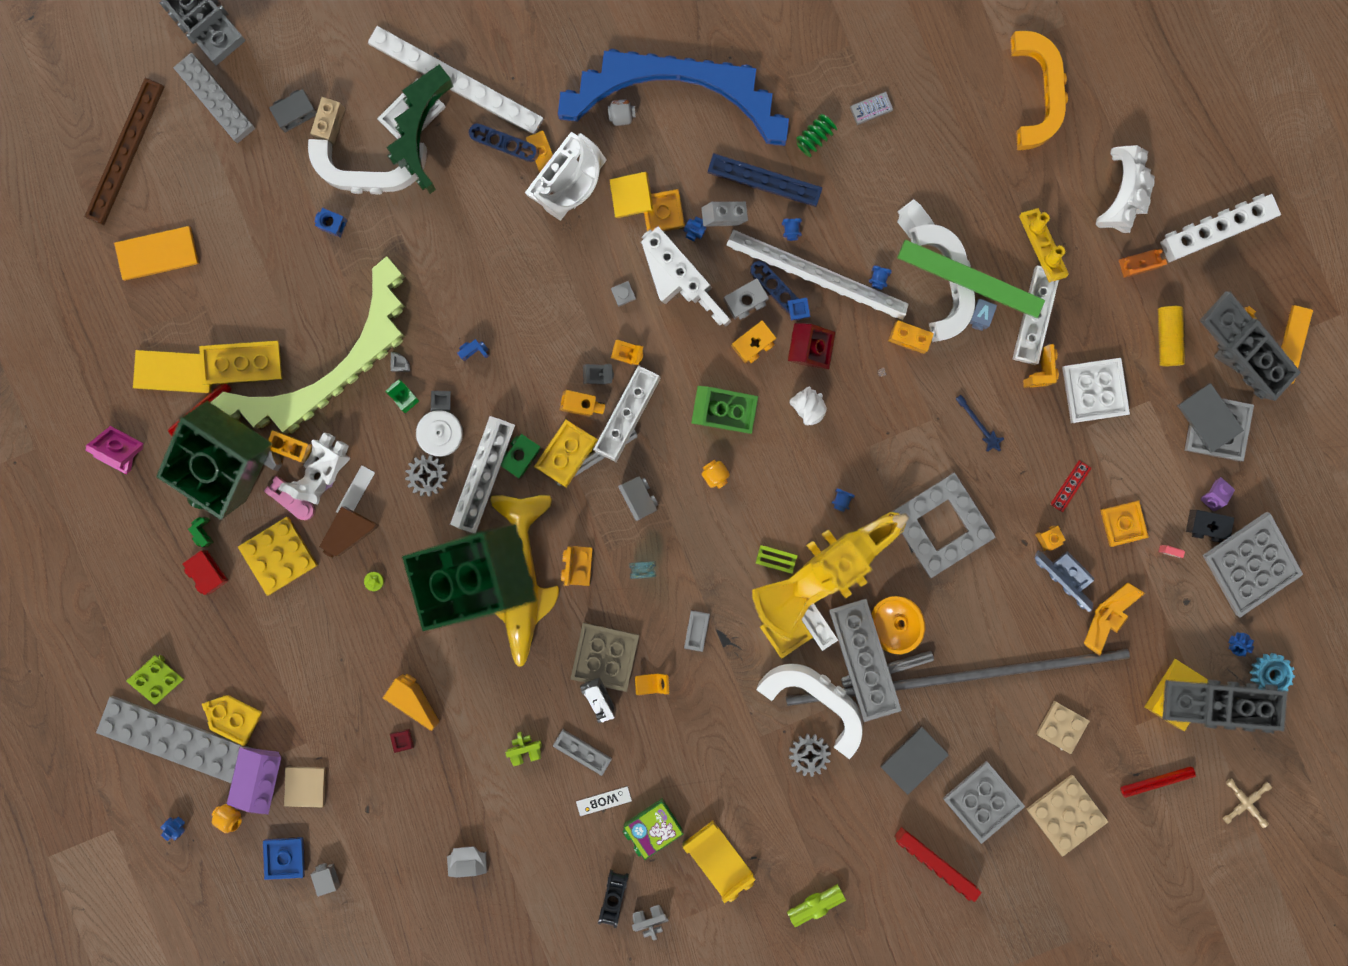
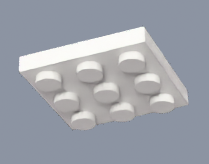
(1096, 390)

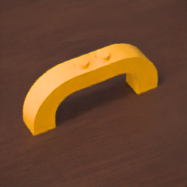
(1046, 53)

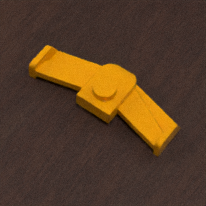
(1111, 616)

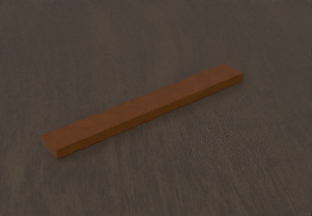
(124, 151)

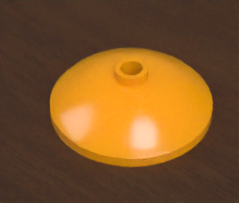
(891, 634)

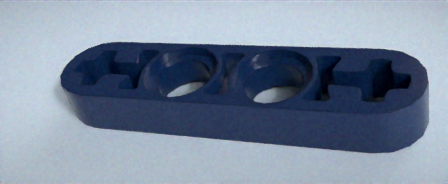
(502, 145)
(774, 293)

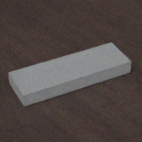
(582, 752)

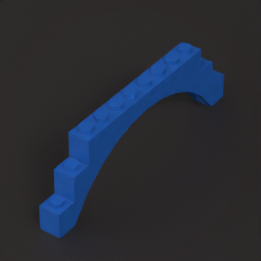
(630, 68)

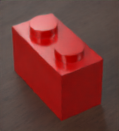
(204, 572)

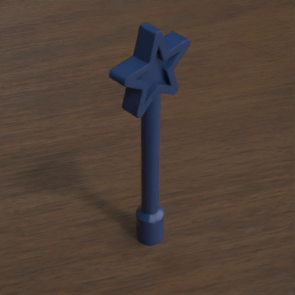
(991, 439)

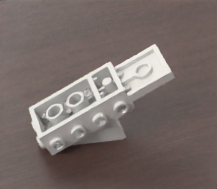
(669, 277)

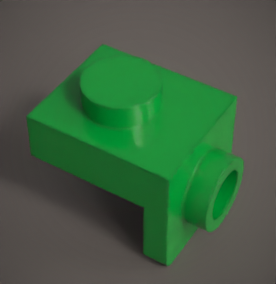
(402, 395)
(199, 535)

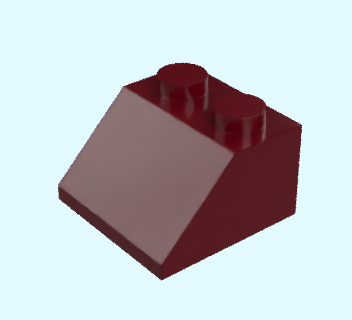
(811, 345)

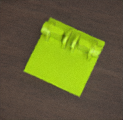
(155, 679)

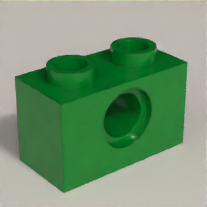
(530, 451)

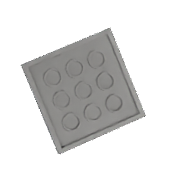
(1253, 564)

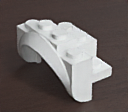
(566, 177)
(1134, 191)

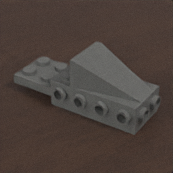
(205, 26)
(1249, 348)
(1226, 705)

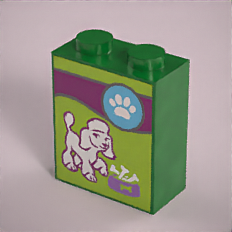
(652, 829)

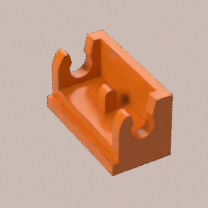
(1142, 263)

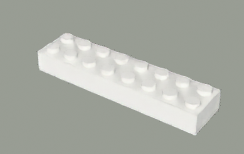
(1032, 329)
(627, 413)

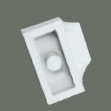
(912, 216)

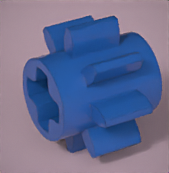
(695, 228)
(1241, 644)
(173, 828)

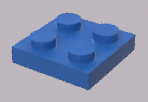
(283, 858)

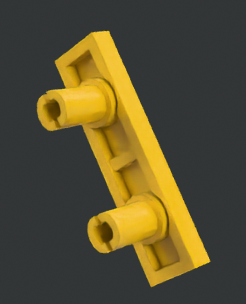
(1044, 245)

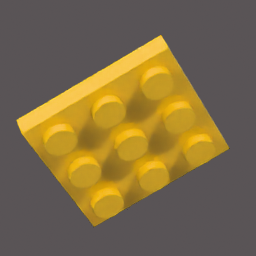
(277, 556)

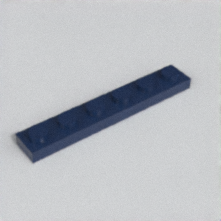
(764, 180)

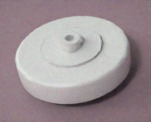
(439, 433)

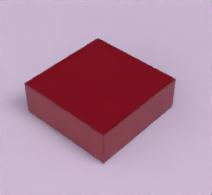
(401, 740)

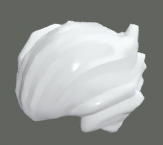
(809, 406)

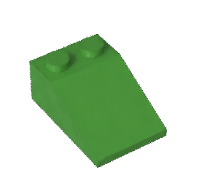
(724, 409)

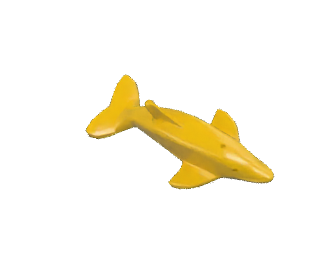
(522, 620)

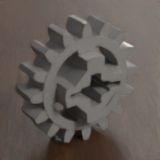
(425, 467)
(818, 754)

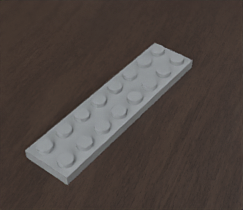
(169, 738)

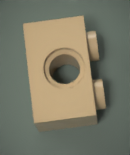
(327, 120)

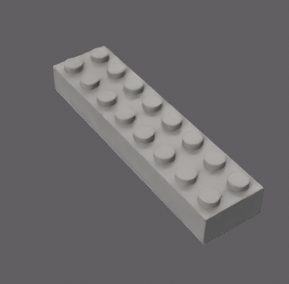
(214, 97)

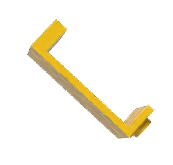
(719, 861)

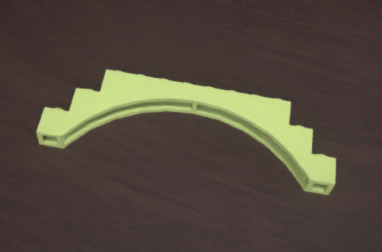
(375, 340)

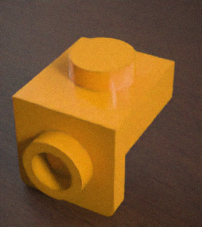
(627, 352)

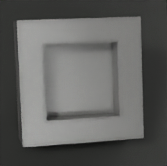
(623, 293)

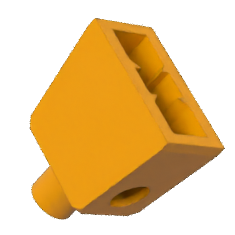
(572, 401)

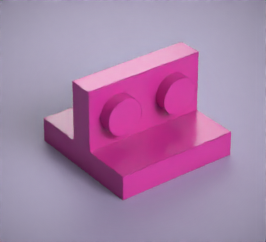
(115, 449)

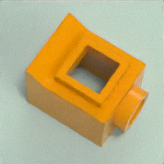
(1051, 539)

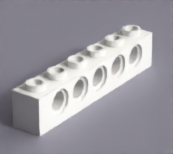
(1266, 210)
(482, 474)

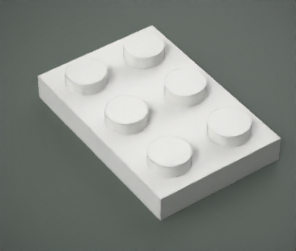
(399, 107)

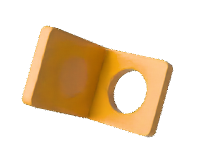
(651, 684)

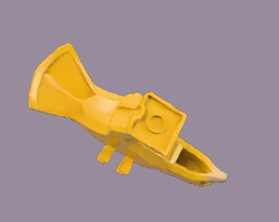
(833, 569)

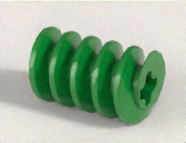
(815, 134)

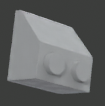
(638, 498)

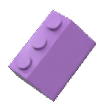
(254, 780)

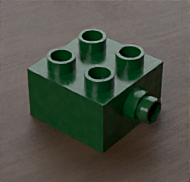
(213, 460)

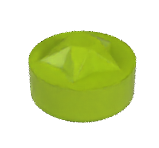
(374, 581)

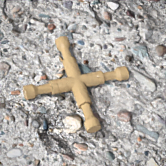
(1247, 803)

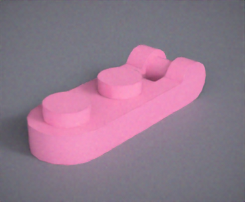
(301, 509)

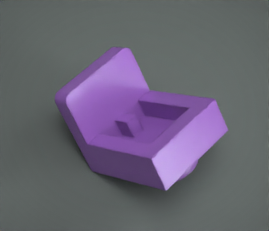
(1218, 495)

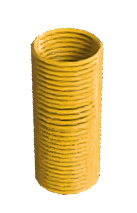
(1172, 333)

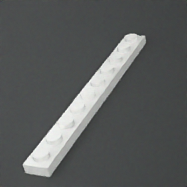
(462, 83)
(817, 274)

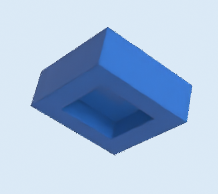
(798, 309)

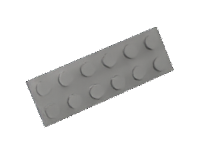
(865, 660)

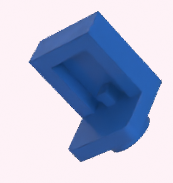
(469, 349)

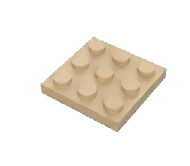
(1067, 815)

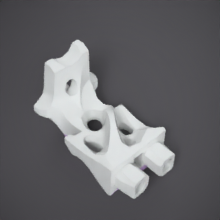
(329, 463)

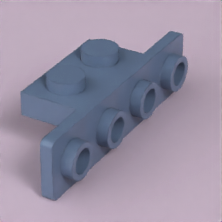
(1070, 575)

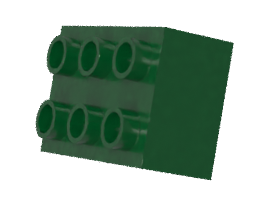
(469, 578)

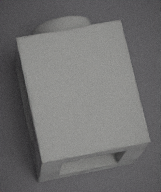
(325, 879)

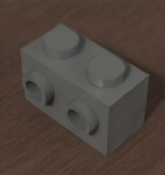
(293, 110)

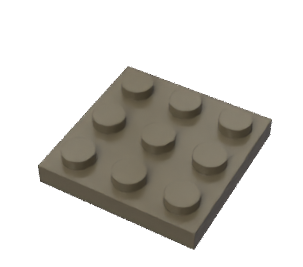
(605, 655)

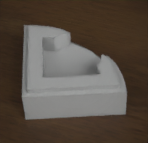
(399, 363)

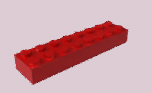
(937, 864)

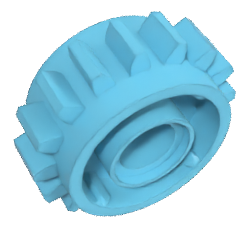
(1281, 667)

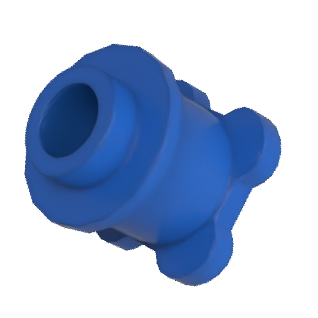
(792, 228)
(879, 277)
(842, 500)

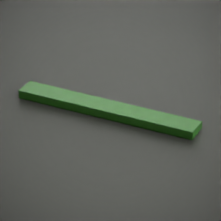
(970, 279)

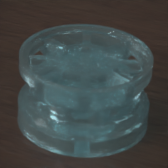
(642, 567)

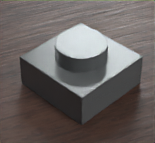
(440, 400)

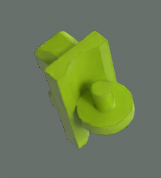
(516, 752)

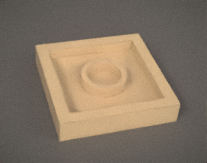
(304, 786)

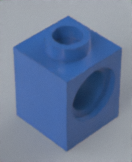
(338, 224)

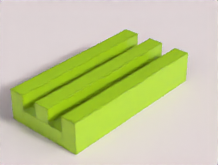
(791, 563)

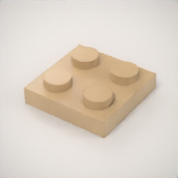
(1062, 727)

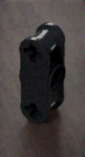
(615, 887)

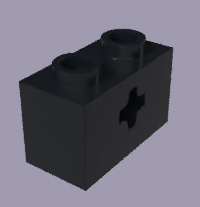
(1199, 520)

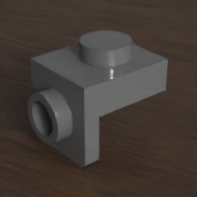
(597, 374)

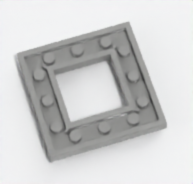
(978, 530)

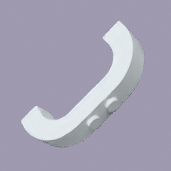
(356, 181)
(963, 298)
(824, 691)

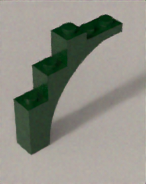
(420, 99)

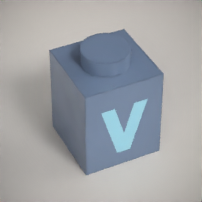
(982, 314)

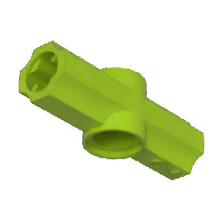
(816, 906)

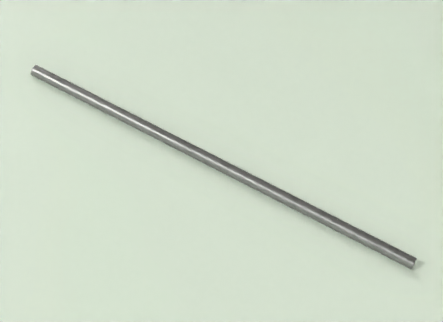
(984, 673)

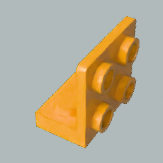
(1049, 372)
(578, 566)

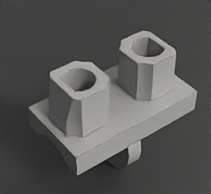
(657, 918)

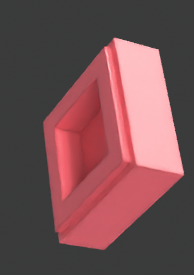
(1172, 551)

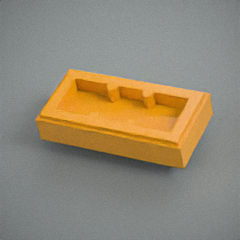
(545, 153)

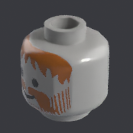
(621, 112)

